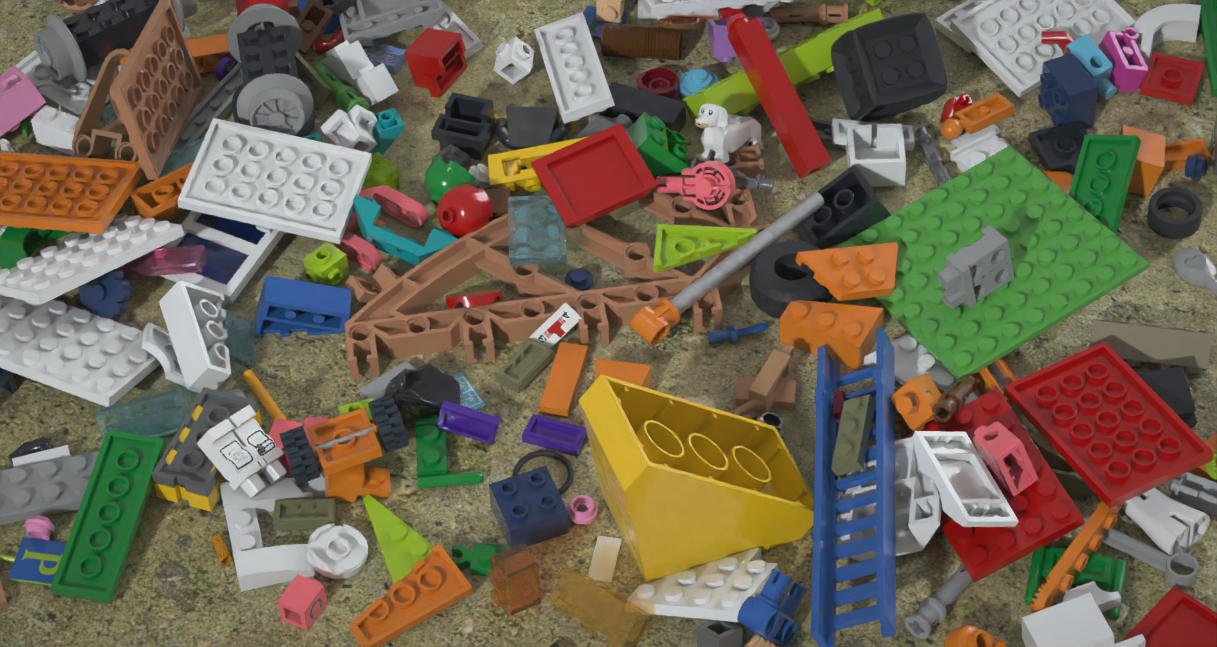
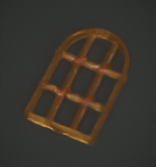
(679, 22)

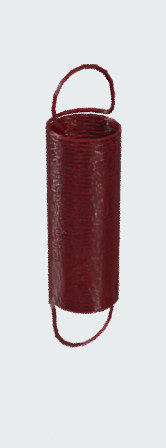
(839, 398)

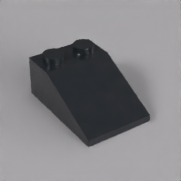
(847, 211)

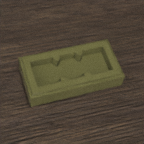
(524, 365)
(304, 513)

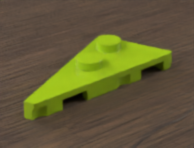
(688, 243)
(397, 541)

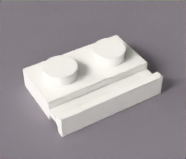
(977, 150)

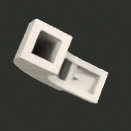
(1166, 24)

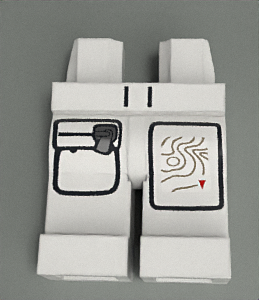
(243, 452)

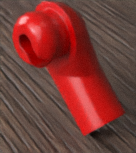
(1060, 38)
(323, 46)
(954, 105)

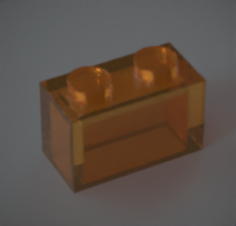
(514, 580)

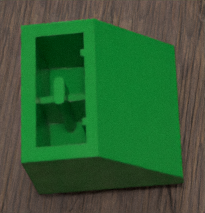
(659, 147)

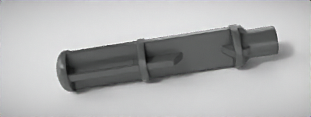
(936, 164)
(756, 183)

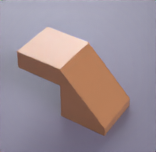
(366, 290)

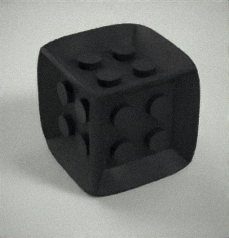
(889, 67)

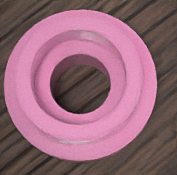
(579, 504)
(39, 528)

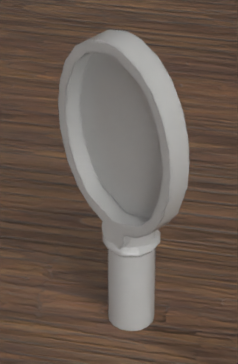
(1196, 268)

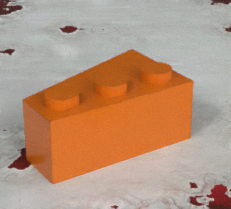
(842, 328)

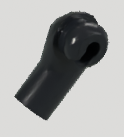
(31, 447)

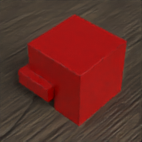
(436, 60)

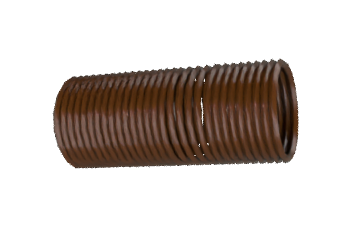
(641, 42)

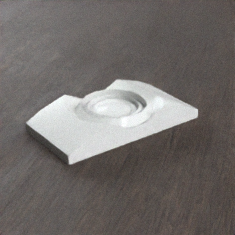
(962, 480)

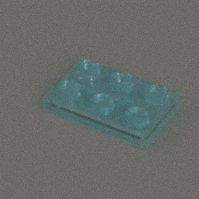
(535, 231)

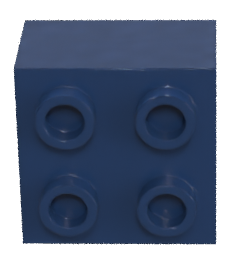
(1067, 91)
(529, 508)

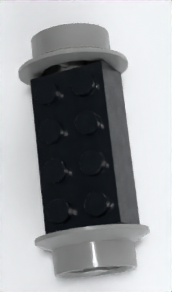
(88, 38)
(266, 47)

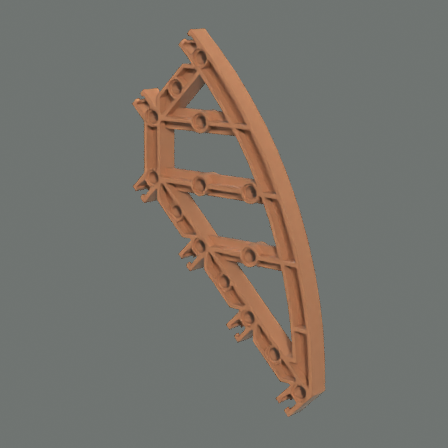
(395, 329)

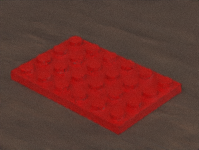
(1108, 424)
(1042, 508)

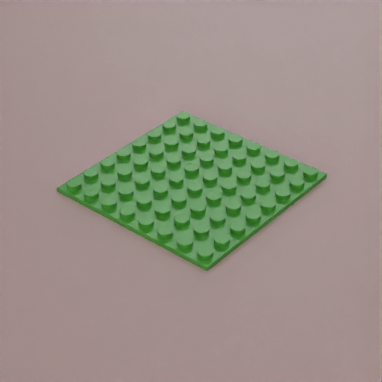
(1056, 250)

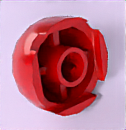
(464, 210)

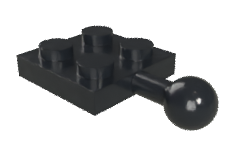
(1059, 146)

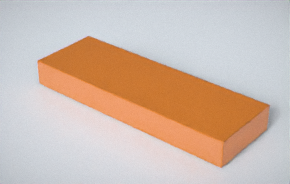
(563, 379)

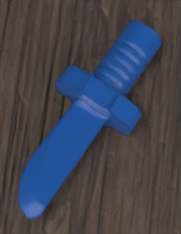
(732, 334)

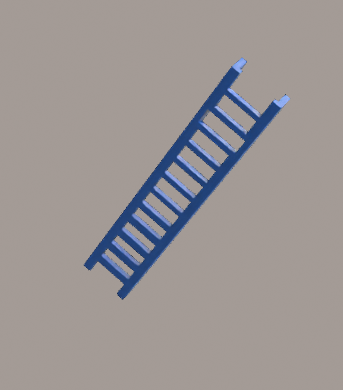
(826, 505)

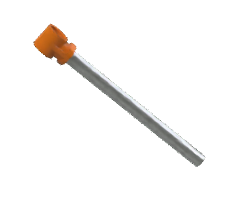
(656, 322)

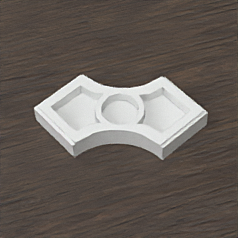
(158, 343)

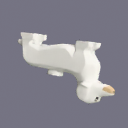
(725, 132)

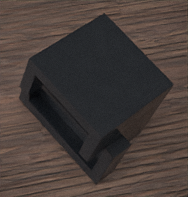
(466, 125)
(1174, 390)

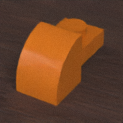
(357, 481)

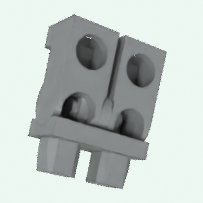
(976, 270)

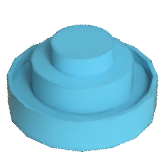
(696, 80)

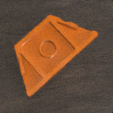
(854, 270)

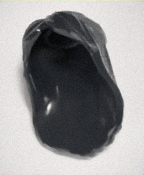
(422, 391)

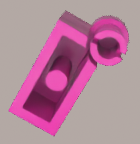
(1126, 59)

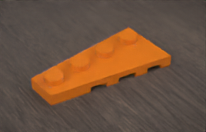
(417, 597)

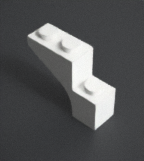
(354, 66)

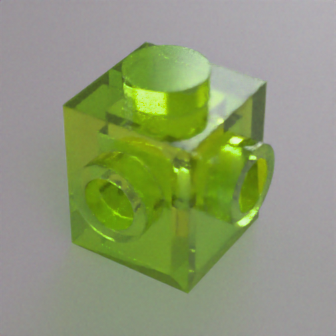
(381, 173)

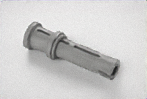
(934, 608)

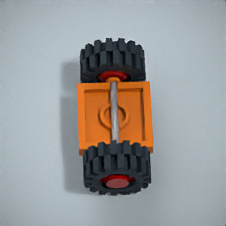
(344, 440)

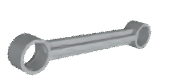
(1152, 556)

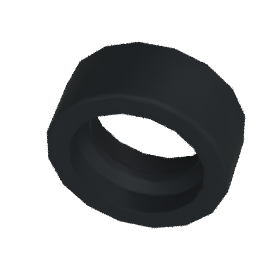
(1177, 198)

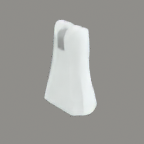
(1167, 521)

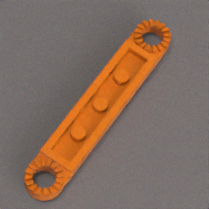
(1076, 556)

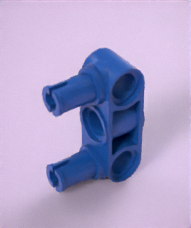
(768, 618)

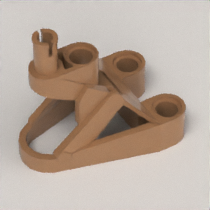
(95, 143)

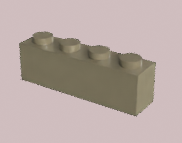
(1154, 344)

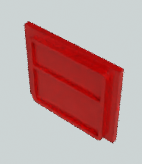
(594, 176)
(1178, 622)

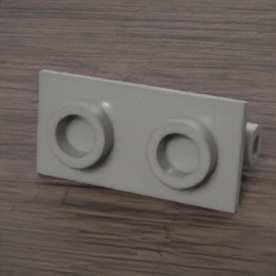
(1195, 492)

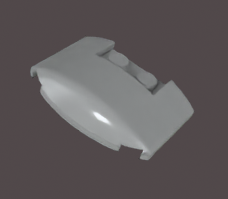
(381, 18)

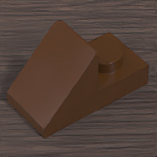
(312, 24)

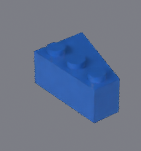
(301, 307)

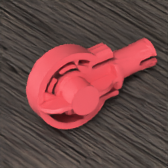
(702, 185)

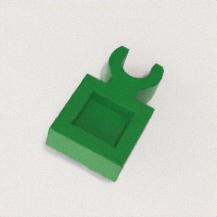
(477, 559)

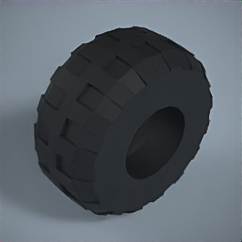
(778, 279)

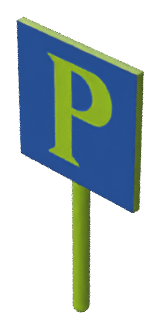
(35, 561)

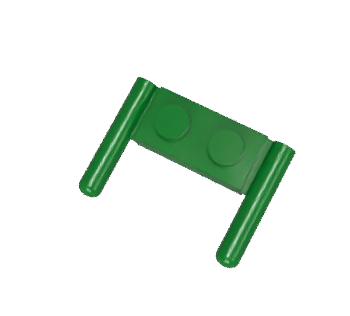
(432, 458)
(1098, 569)

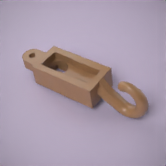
(768, 382)

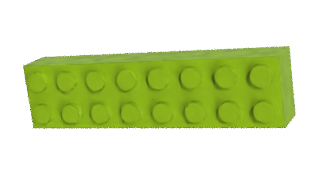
(801, 62)

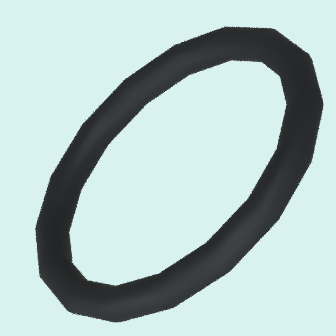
(546, 453)

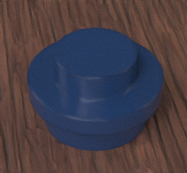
(1195, 167)
(579, 279)

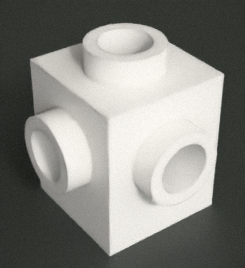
(514, 60)

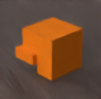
(1149, 160)

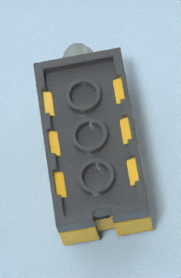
(184, 467)

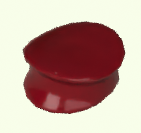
(660, 82)

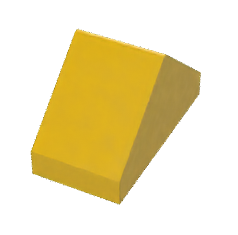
(691, 478)

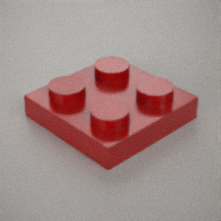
(1172, 78)

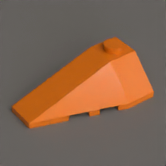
(160, 196)

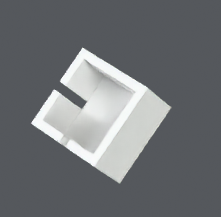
(882, 164)

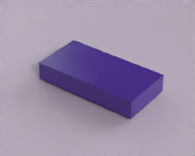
(468, 422)
(554, 435)

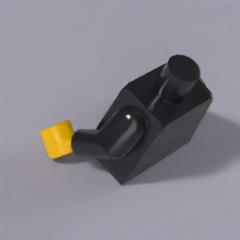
(531, 127)

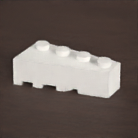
(197, 334)

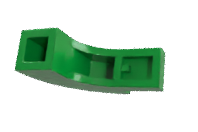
(21, 242)

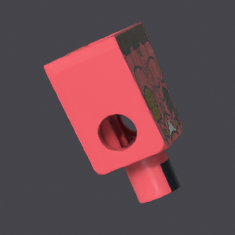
(998, 443)

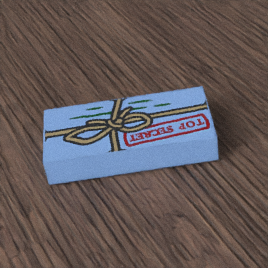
(386, 54)

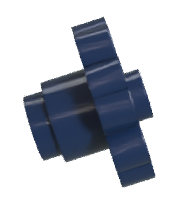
(106, 294)

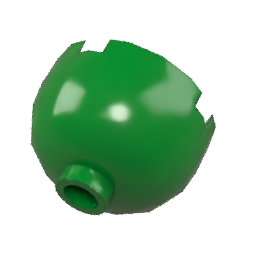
(443, 176)

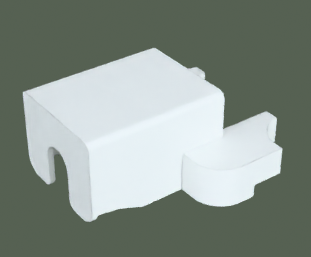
(1076, 621)

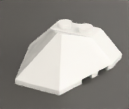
(916, 503)

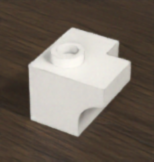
(352, 129)

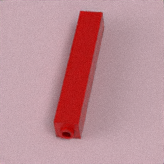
(778, 97)

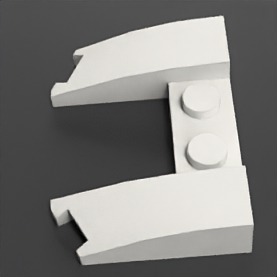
(257, 564)

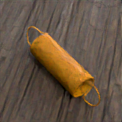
(221, 549)

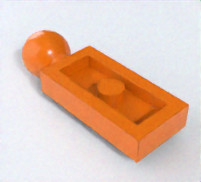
(977, 116)

